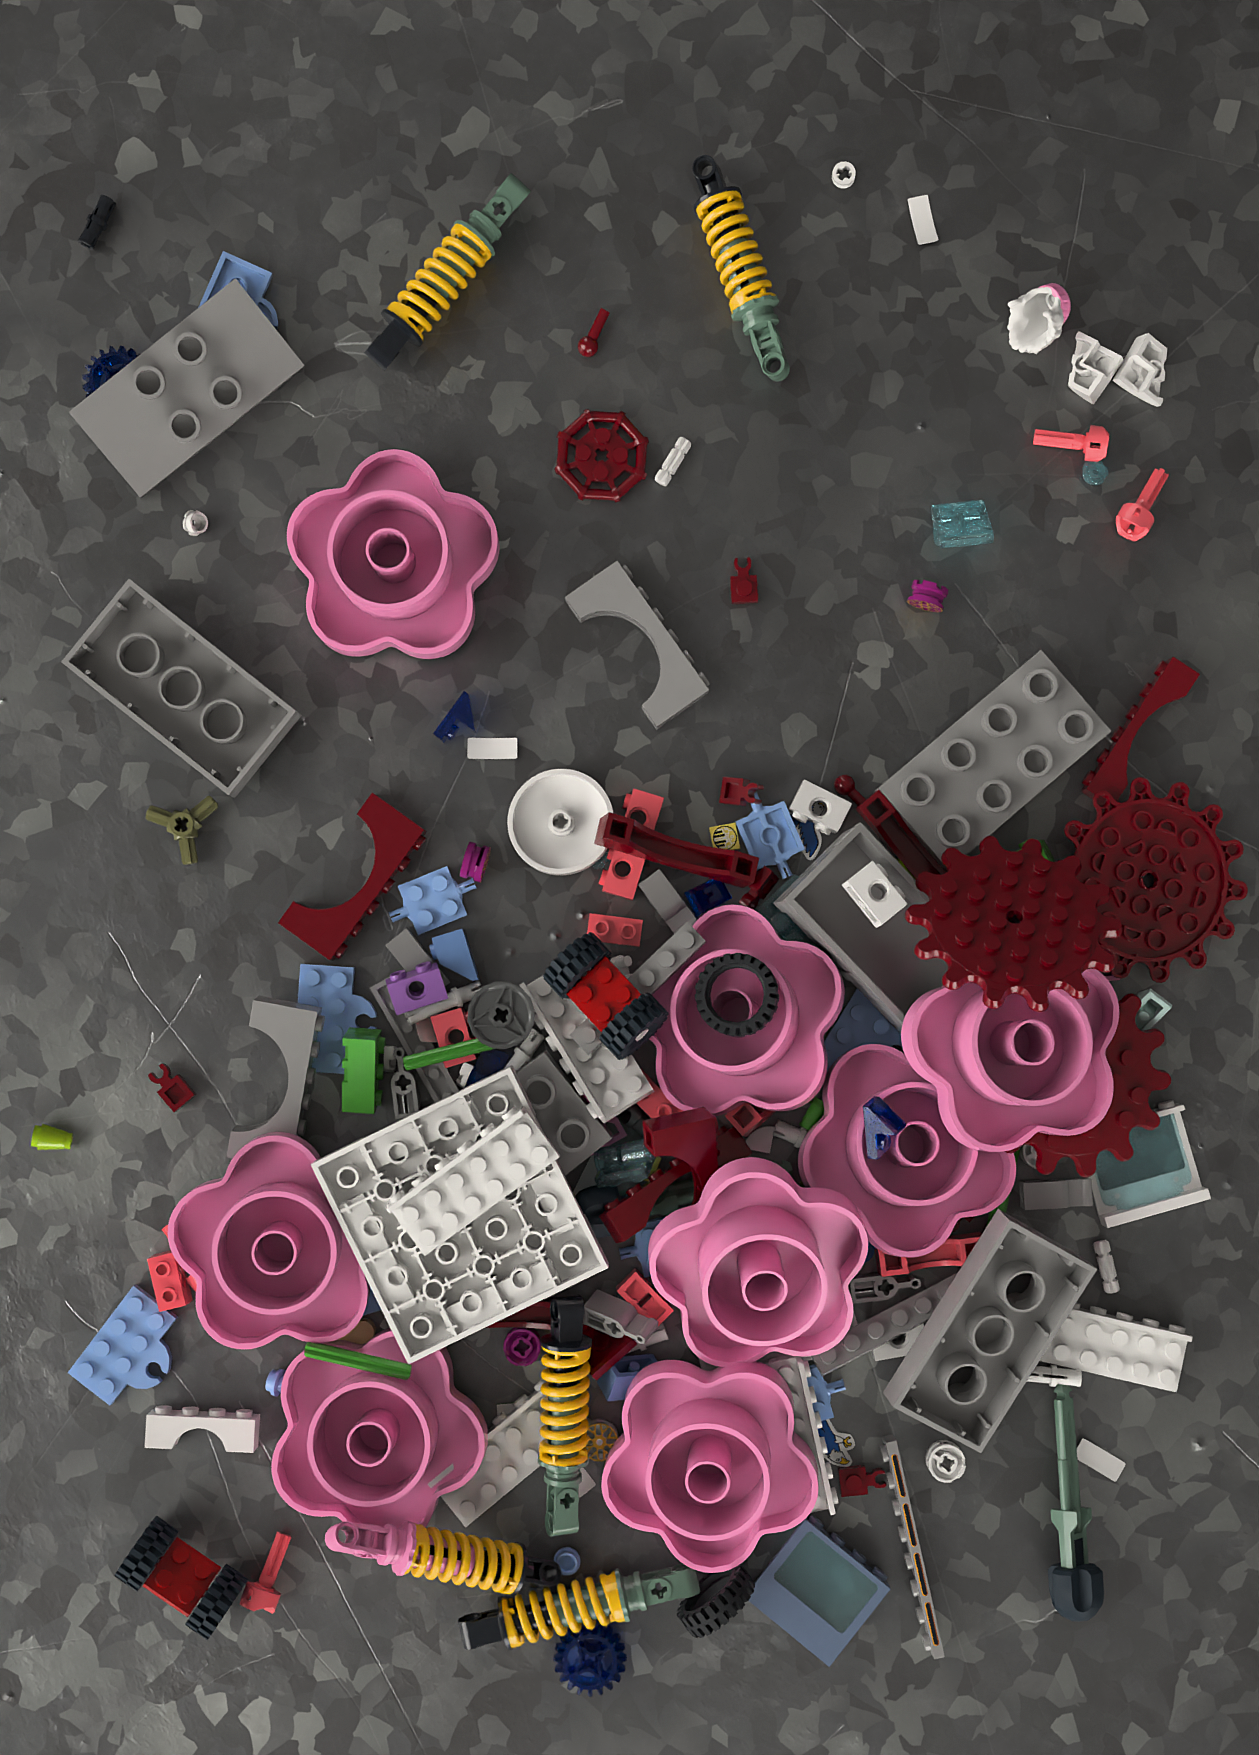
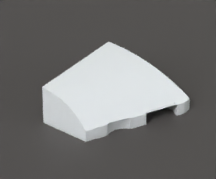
(1092, 367)
(1143, 369)

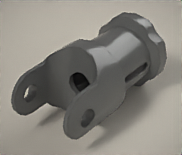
(633, 1119)

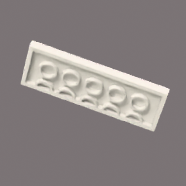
(606, 1081)
(473, 1179)
(1120, 1347)
(807, 1422)
(507, 1461)

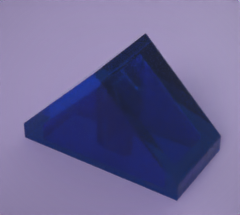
(707, 896)

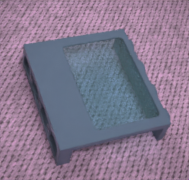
(819, 1590)

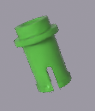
(813, 1113)

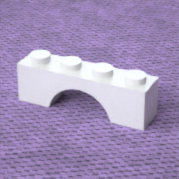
(236, 1430)

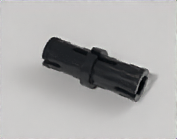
(97, 222)

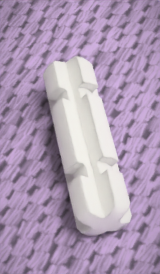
(673, 461)
(1106, 1266)

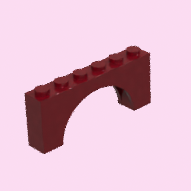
(331, 928)
(689, 1137)

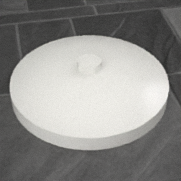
(557, 821)

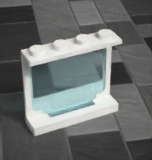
(1155, 1178)

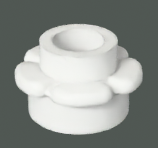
(200, 522)

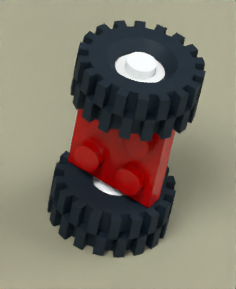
(605, 995)
(181, 1577)

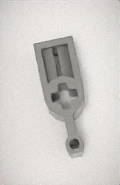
(666, 901)
(411, 953)
(399, 1093)
(1055, 1193)
(865, 1286)
(617, 1318)

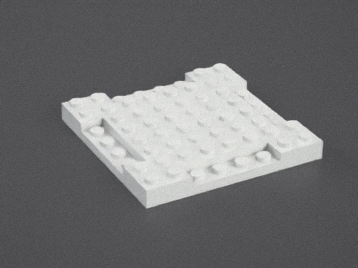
(490, 1268)

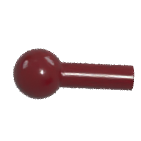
(588, 344)
(845, 786)

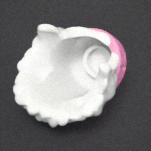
(1038, 317)

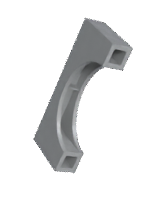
(615, 595)
(295, 1031)

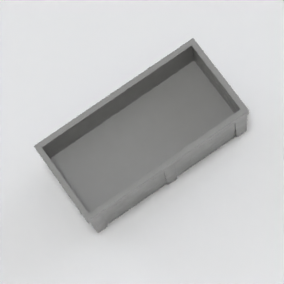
(872, 958)

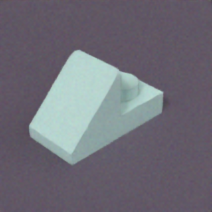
(1151, 1010)

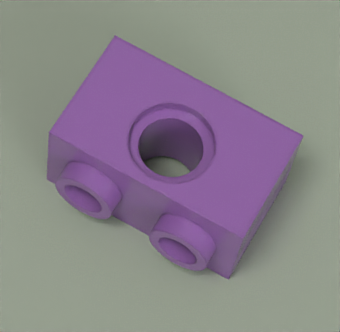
(407, 1000)

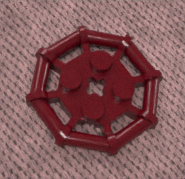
(603, 440)

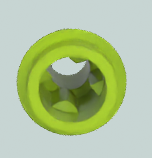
(49, 1138)

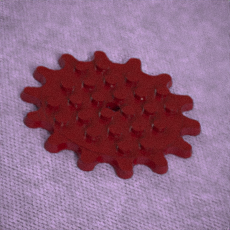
(1187, 870)
(1029, 958)
(1132, 1081)

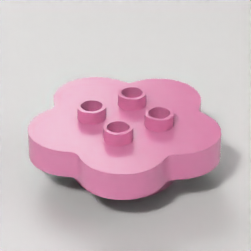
(392, 559)
(776, 1065)
(1012, 1067)
(924, 1178)
(268, 1250)
(759, 1264)
(373, 1441)
(710, 1461)

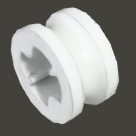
(841, 167)

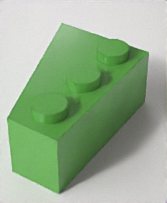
(362, 1070)

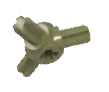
(173, 824)

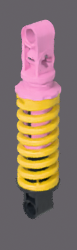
(446, 1556)

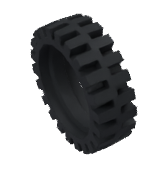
(704, 987)
(718, 1601)

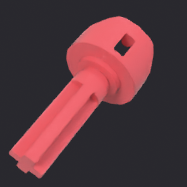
(1075, 441)
(1138, 512)
(262, 1593)

